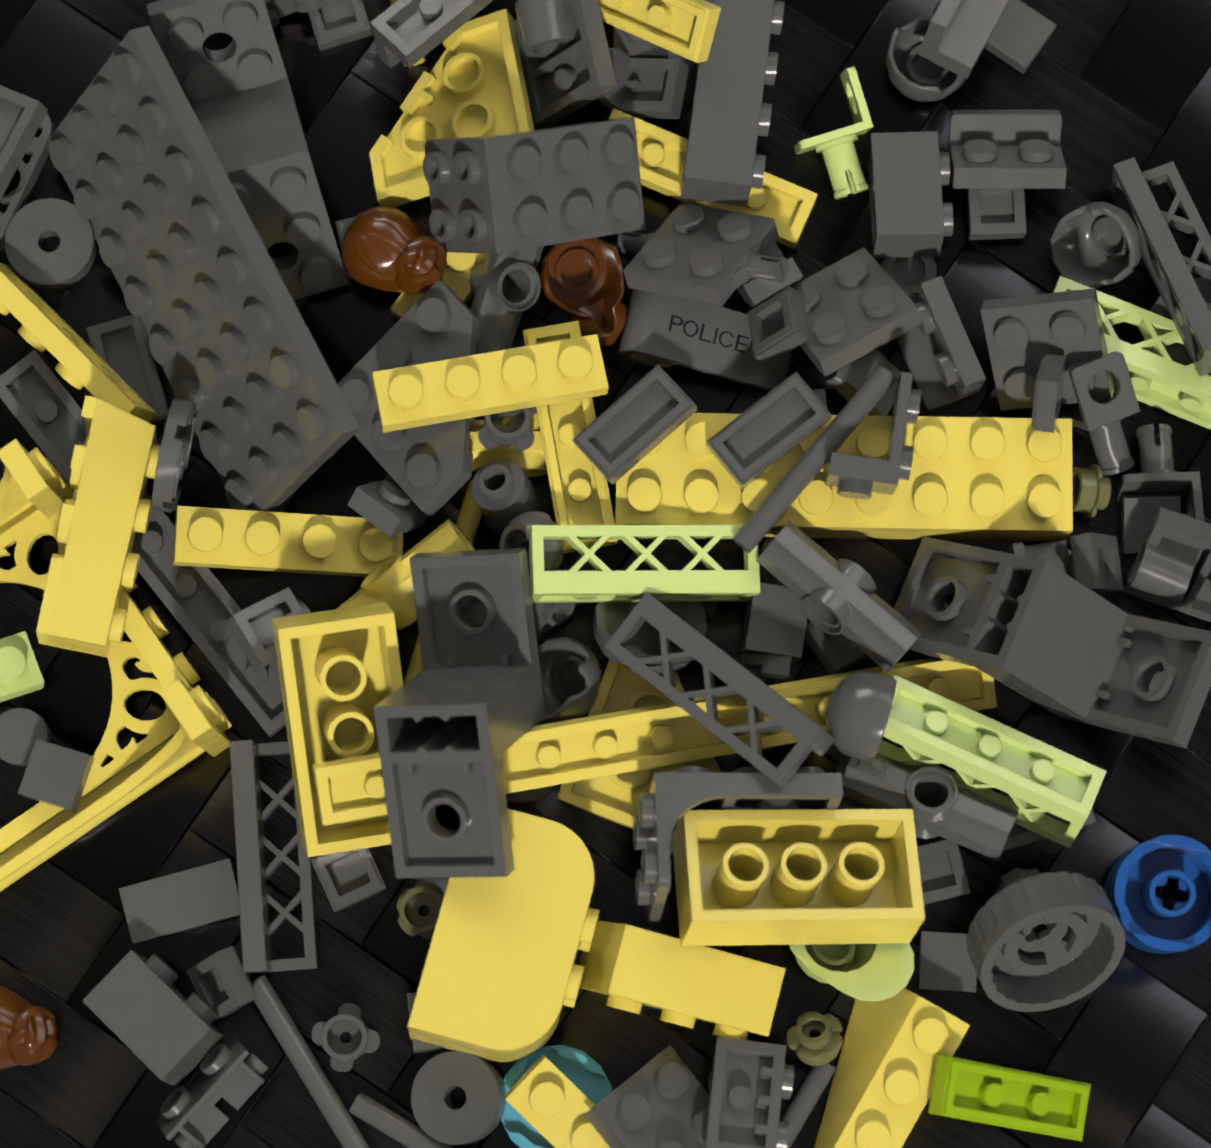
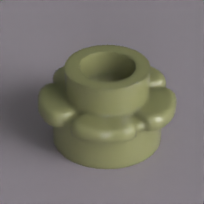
(1090, 490)
(409, 905)
(820, 1049)

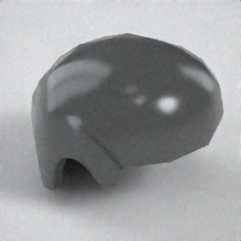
(912, 73)
(1096, 245)
(568, 678)
(859, 713)

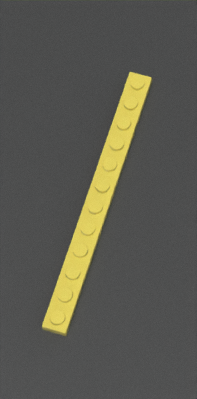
(637, 738)

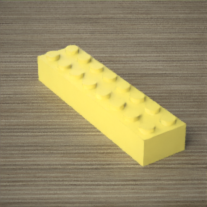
(964, 483)

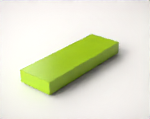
(1009, 1098)

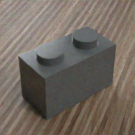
(907, 194)
(155, 1017)

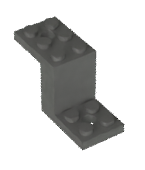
(254, 129)
(1056, 641)
(457, 716)

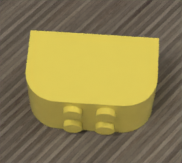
(509, 948)

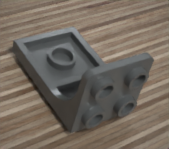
(534, 187)
(698, 789)

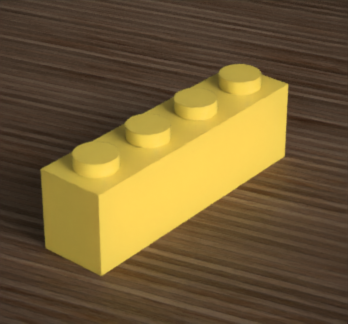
(99, 531)
(886, 1071)

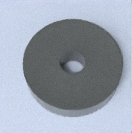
(55, 268)
(433, 1103)

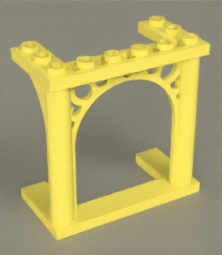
(192, 720)

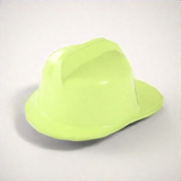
(859, 970)

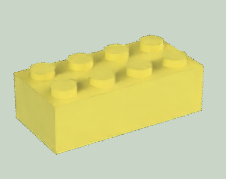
(330, 680)
(797, 877)

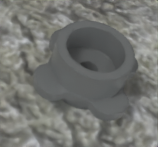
(516, 435)
(329, 1035)

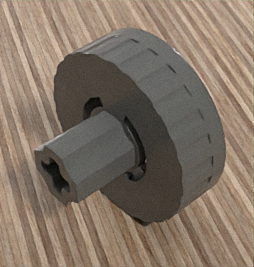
(1034, 915)

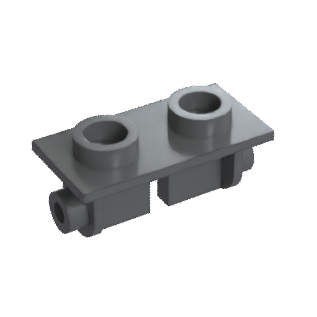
(222, 1075)

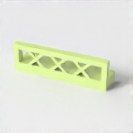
(1153, 374)
(631, 585)
(993, 757)

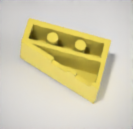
(682, 981)

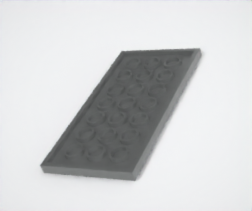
(199, 278)

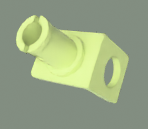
(839, 146)

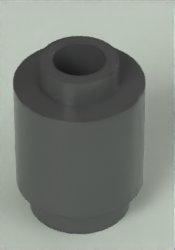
(504, 492)

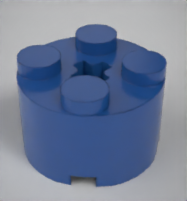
(1132, 894)

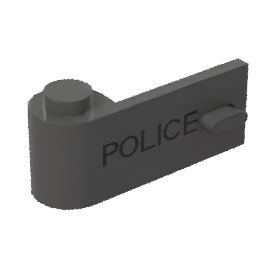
(696, 336)

